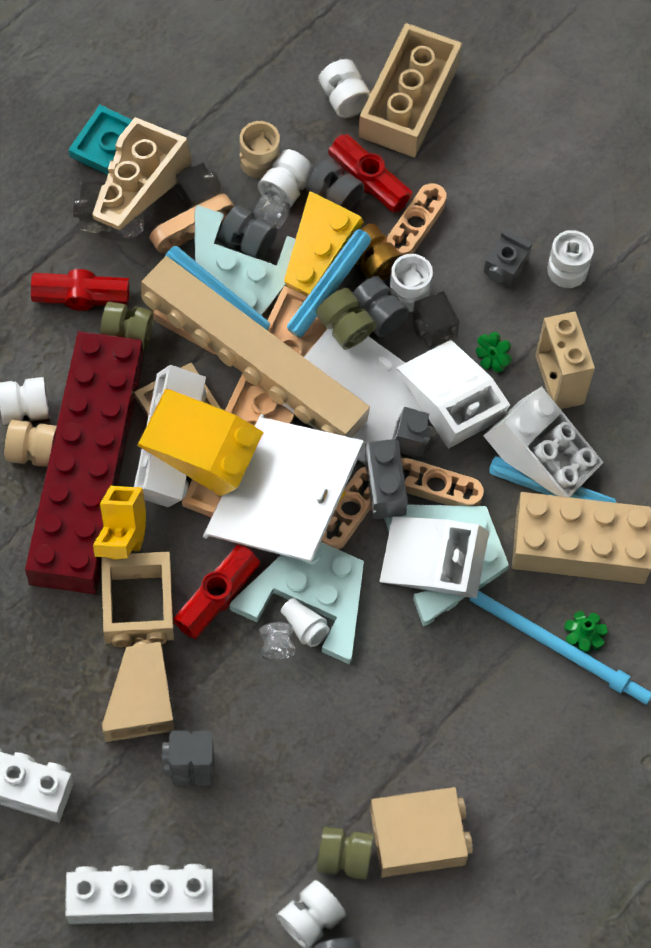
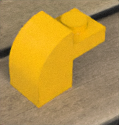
(123, 523)

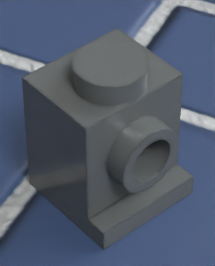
(507, 258)
(412, 432)

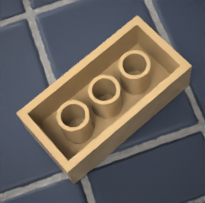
(409, 90)
(582, 538)

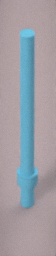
(618, 680)

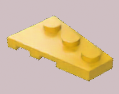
(319, 240)

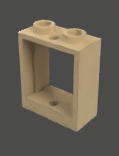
(566, 354)
(137, 567)

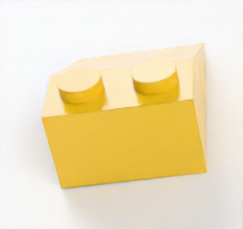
(201, 441)

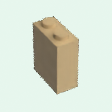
(420, 832)

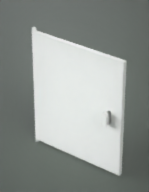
(371, 376)
(284, 488)

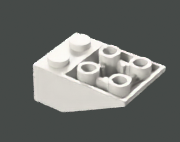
(454, 392)
(544, 444)
(435, 555)

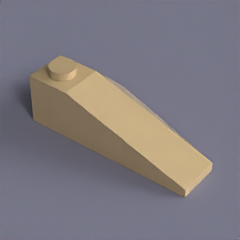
(140, 172)

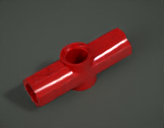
(381, 184)
(79, 289)
(203, 606)

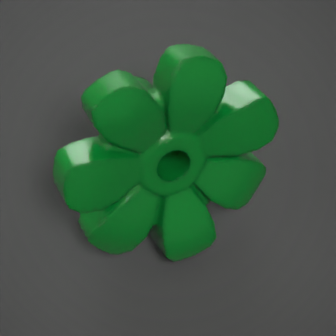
(494, 352)
(585, 631)

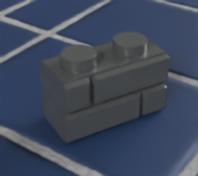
(385, 479)
(189, 758)

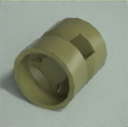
(343, 315)
(127, 323)
(344, 853)

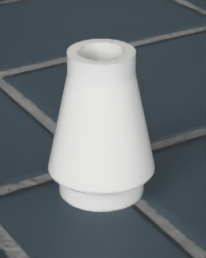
(307, 624)

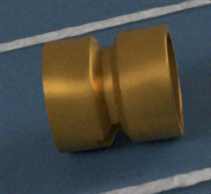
(379, 255)

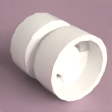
(344, 87)
(286, 176)
(570, 259)
(411, 279)
(24, 400)
(311, 914)

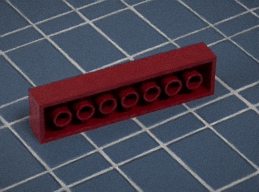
(84, 461)

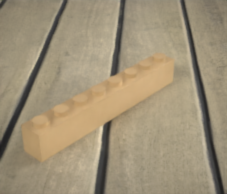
(252, 350)

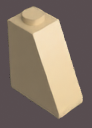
(140, 695)

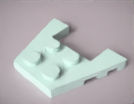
(247, 277)
(325, 586)
(431, 603)

